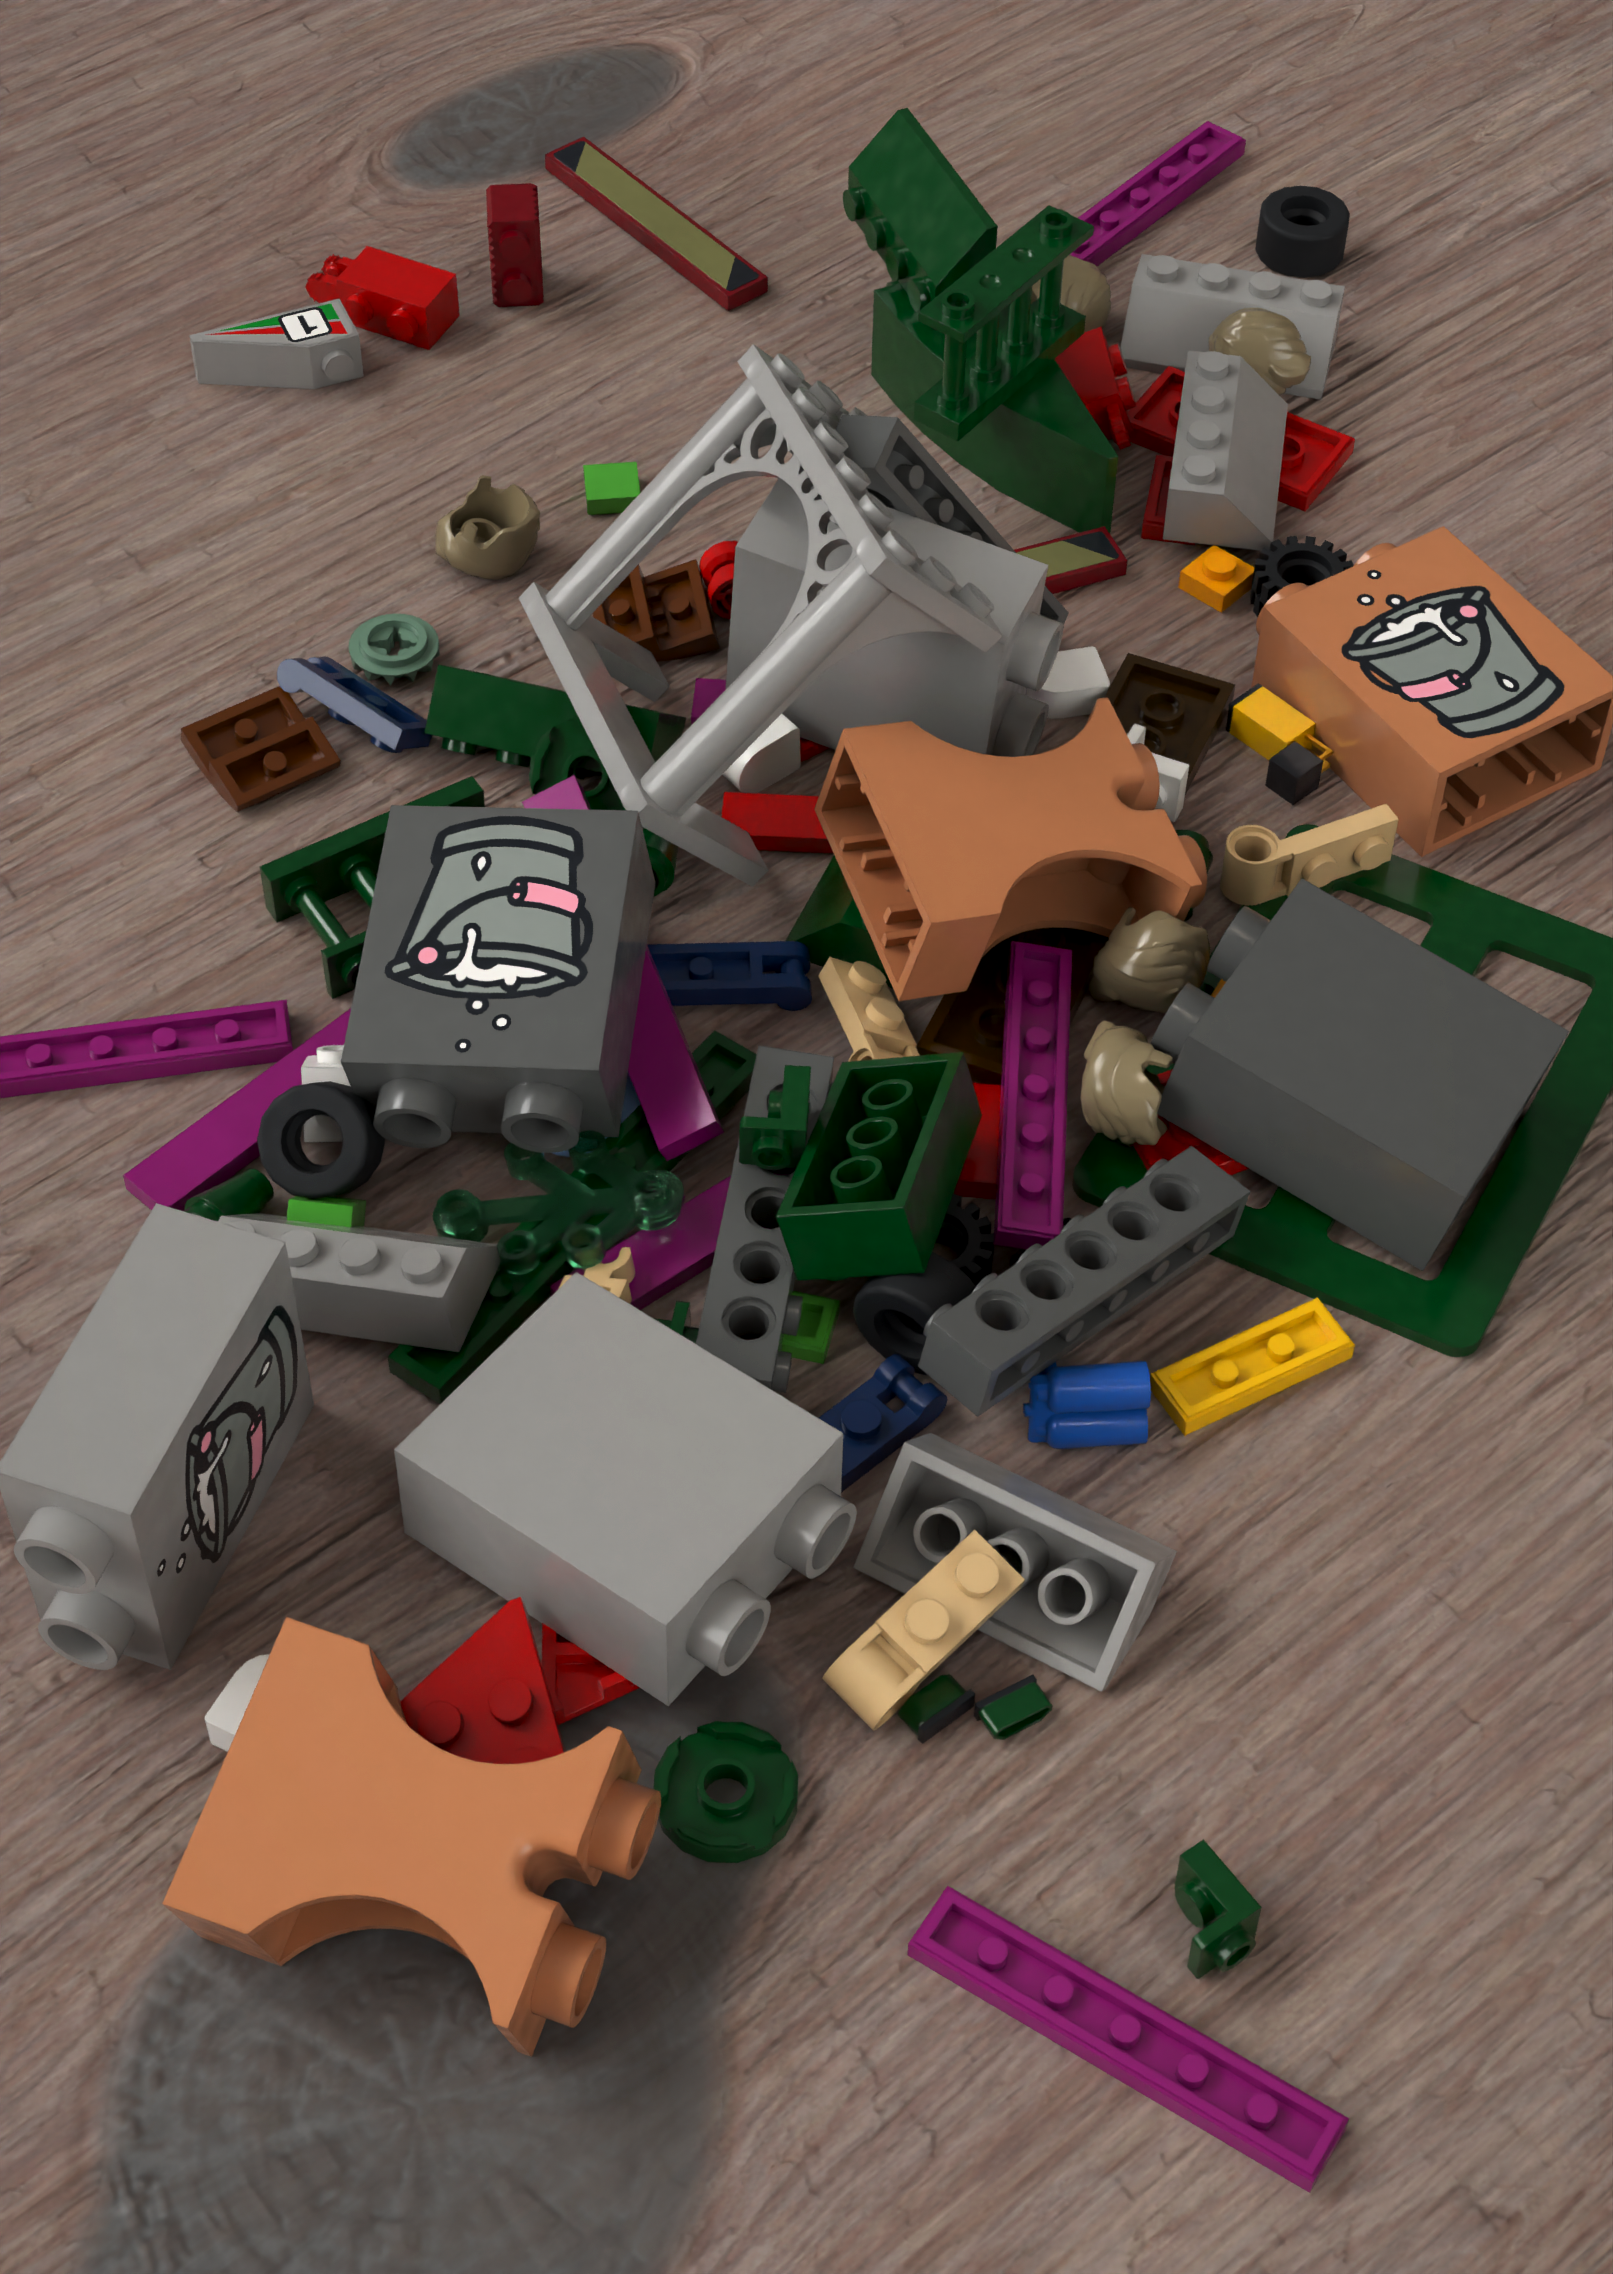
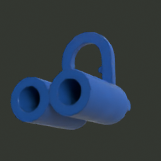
(1089, 1405)

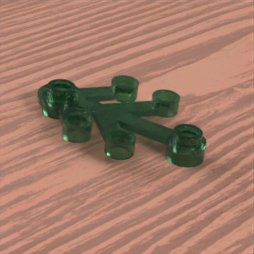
(638, 1199)

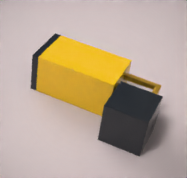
(1282, 738)

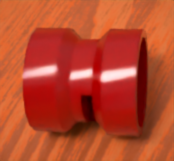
(717, 573)

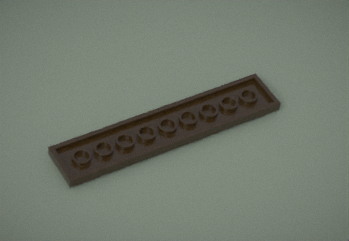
(1181, 722)

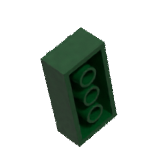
(880, 1167)

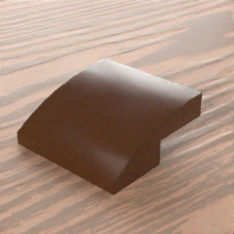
(663, 612)
(259, 748)

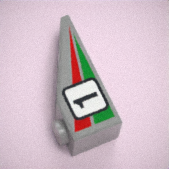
(283, 350)

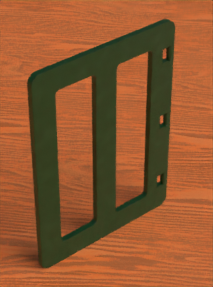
(1290, 1237)

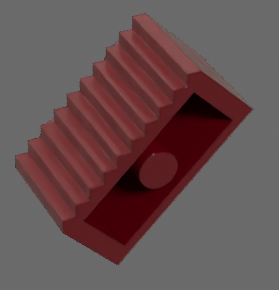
(514, 245)

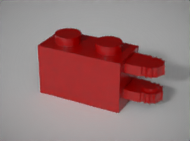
(390, 295)
(1094, 374)

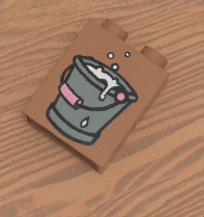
(1435, 687)

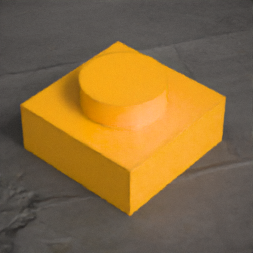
(1217, 578)

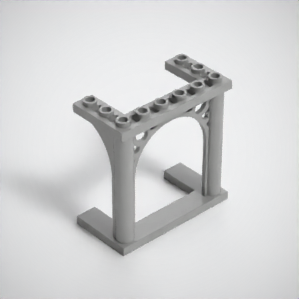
(868, 599)

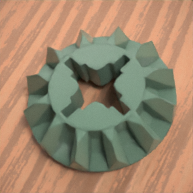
(378, 635)

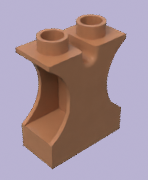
(979, 847)
(359, 1823)

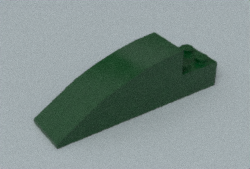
(1031, 447)

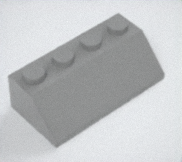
(1182, 303)
(1225, 455)
(381, 1280)
(1083, 1573)

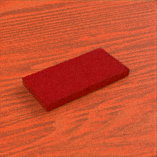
(1309, 454)

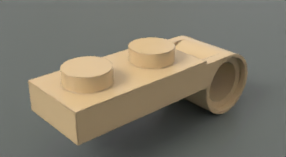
(1265, 868)
(867, 1011)
(922, 1630)

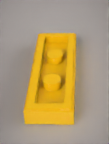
(1251, 1366)

